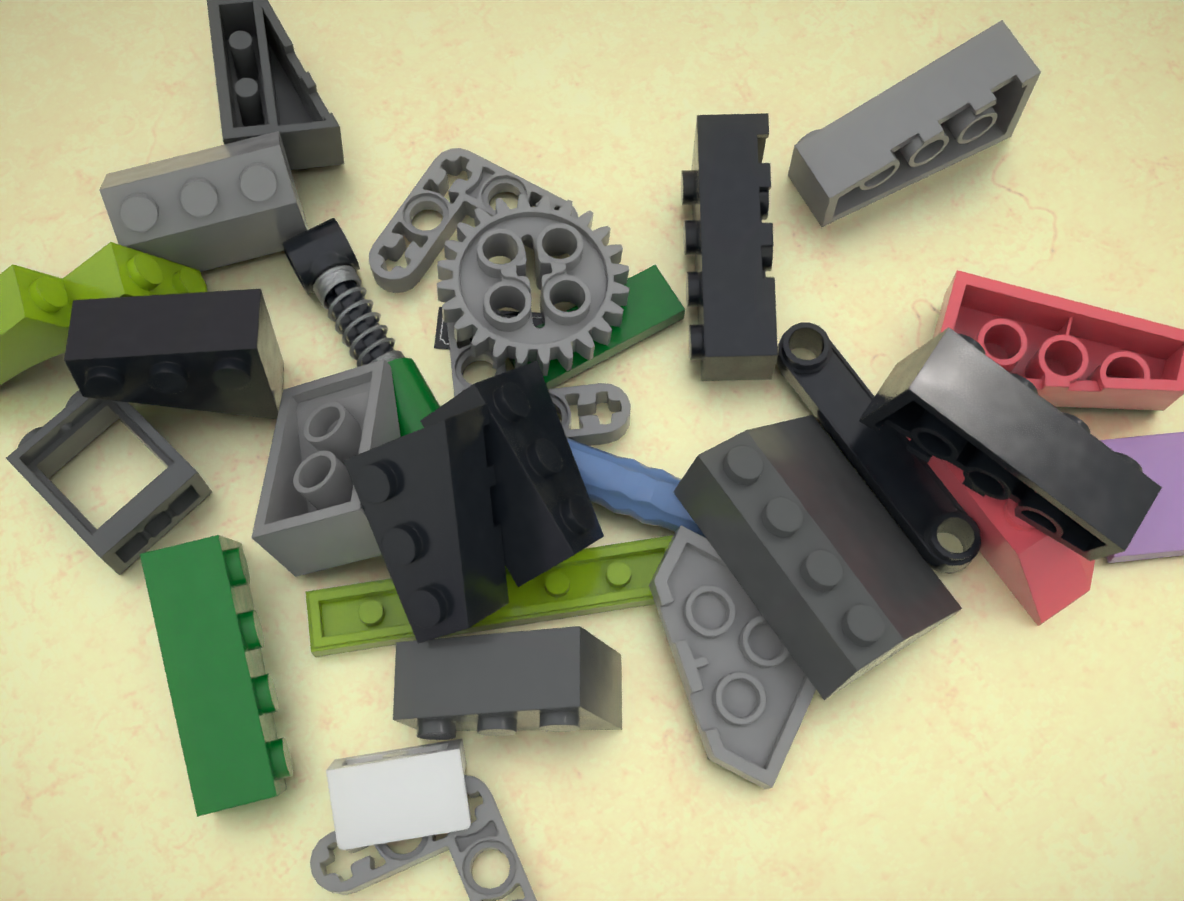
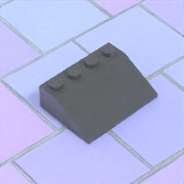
(814, 550)

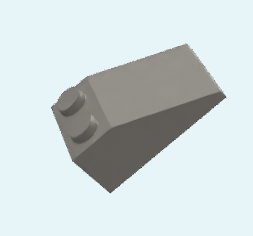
(307, 499)

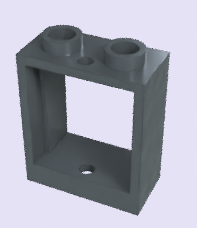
(146, 515)

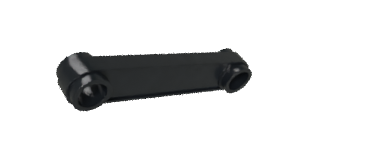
(895, 476)

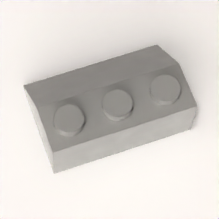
(208, 204)

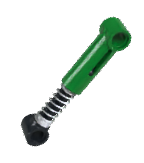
(328, 269)

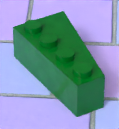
(217, 673)

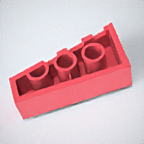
(1066, 347)

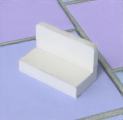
(399, 794)

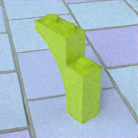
(39, 305)

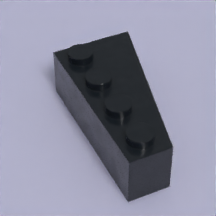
(730, 249)
(1014, 445)

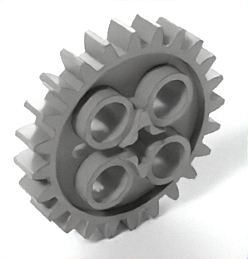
(478, 287)

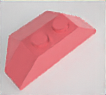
(1029, 562)

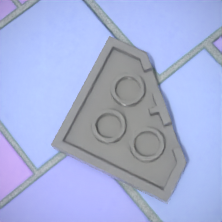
(730, 661)

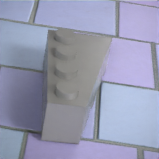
(916, 126)

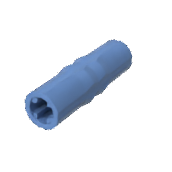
(631, 488)

